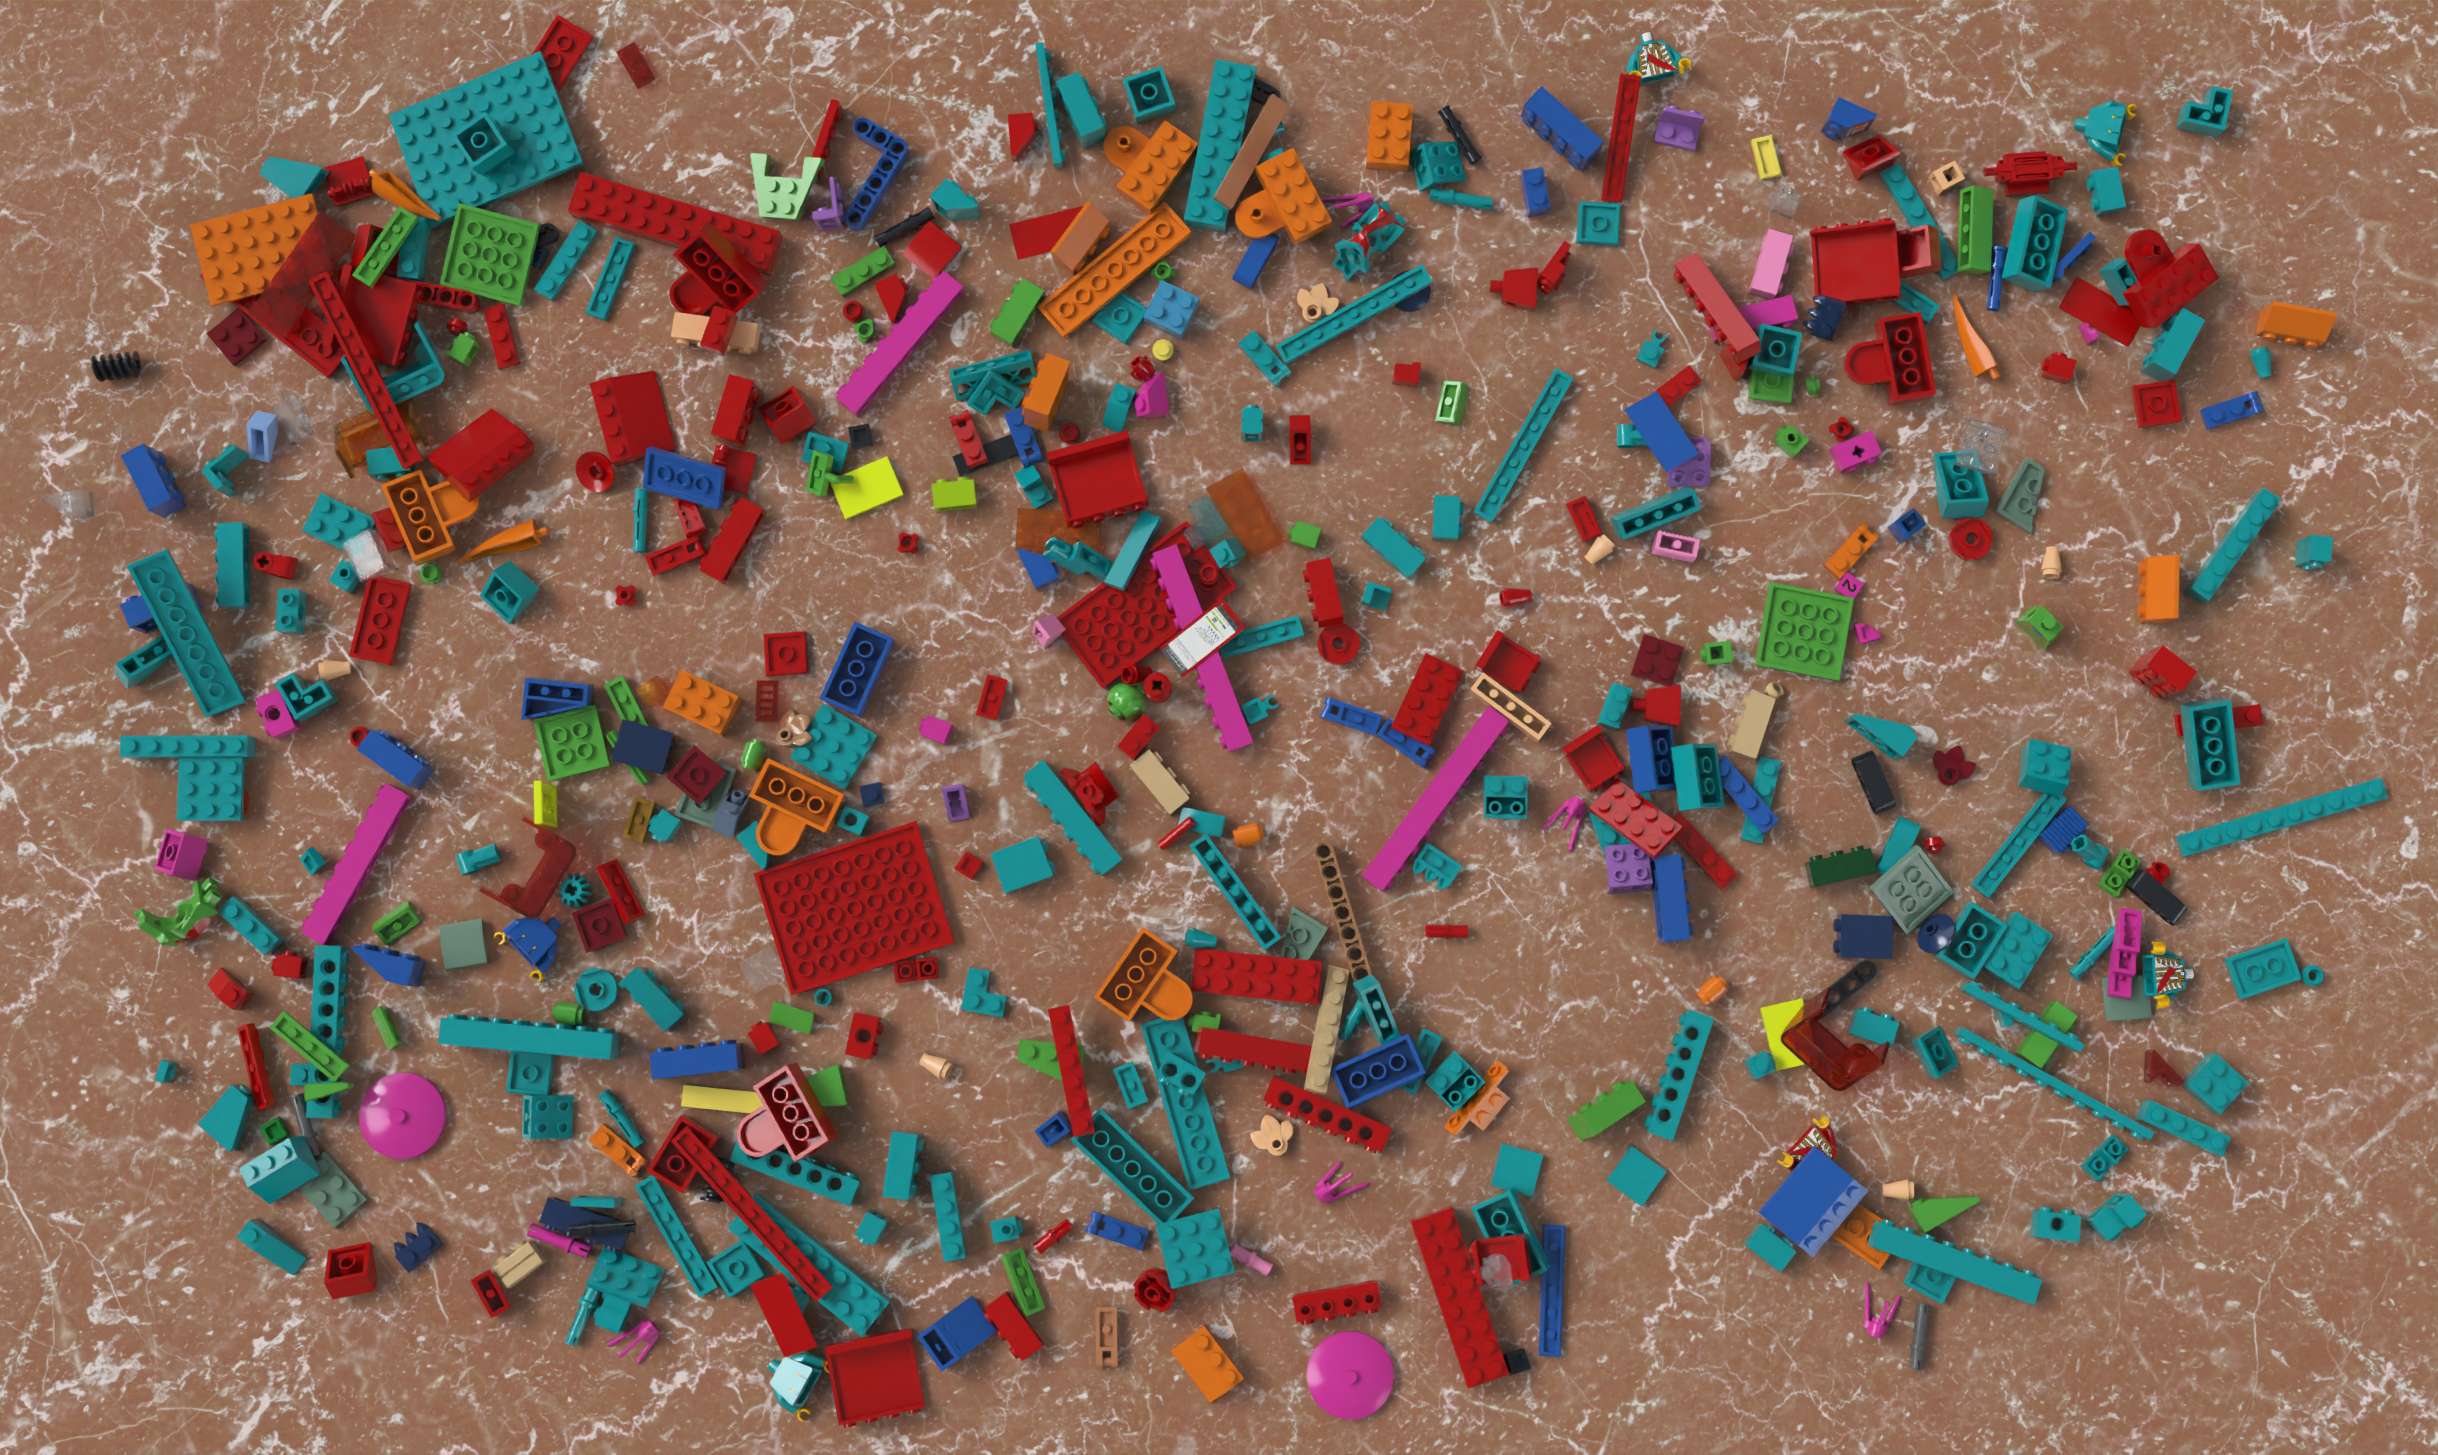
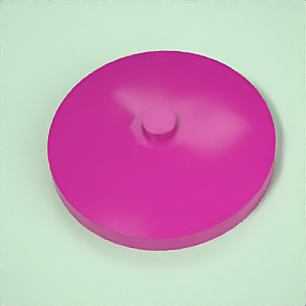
(402, 1115)
(1350, 1375)

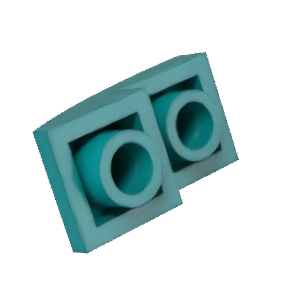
(1206, 821)
(2103, 1157)

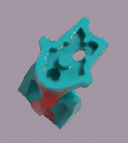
(1358, 248)

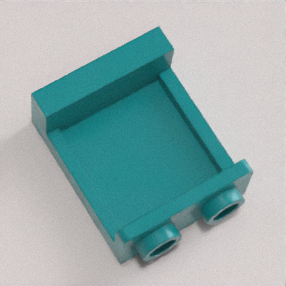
(1023, 864)

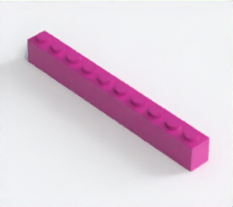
(1211, 671)
(1435, 798)

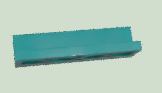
(1000, 365)

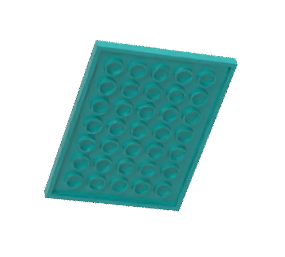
(526, 111)

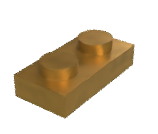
(638, 819)

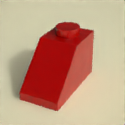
(1021, 133)
(892, 295)
(1300, 439)
(230, 990)

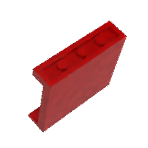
(1857, 262)
(380, 314)
(1097, 480)
(874, 1377)

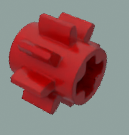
(1142, 368)

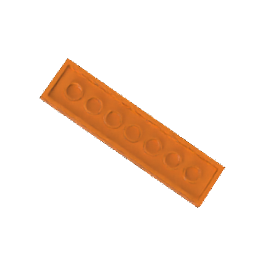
(1114, 270)

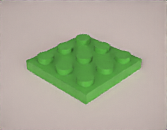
(572, 742)

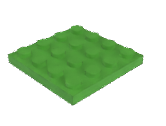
(490, 254)
(1804, 631)

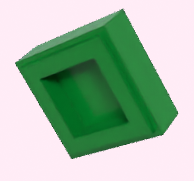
(274, 1131)

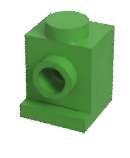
(463, 349)
(1785, 445)
(1723, 650)
(1205, 1020)

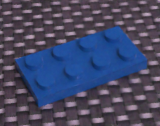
(684, 477)

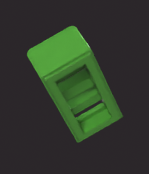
(319, 1090)

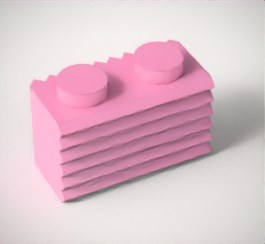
(1675, 546)

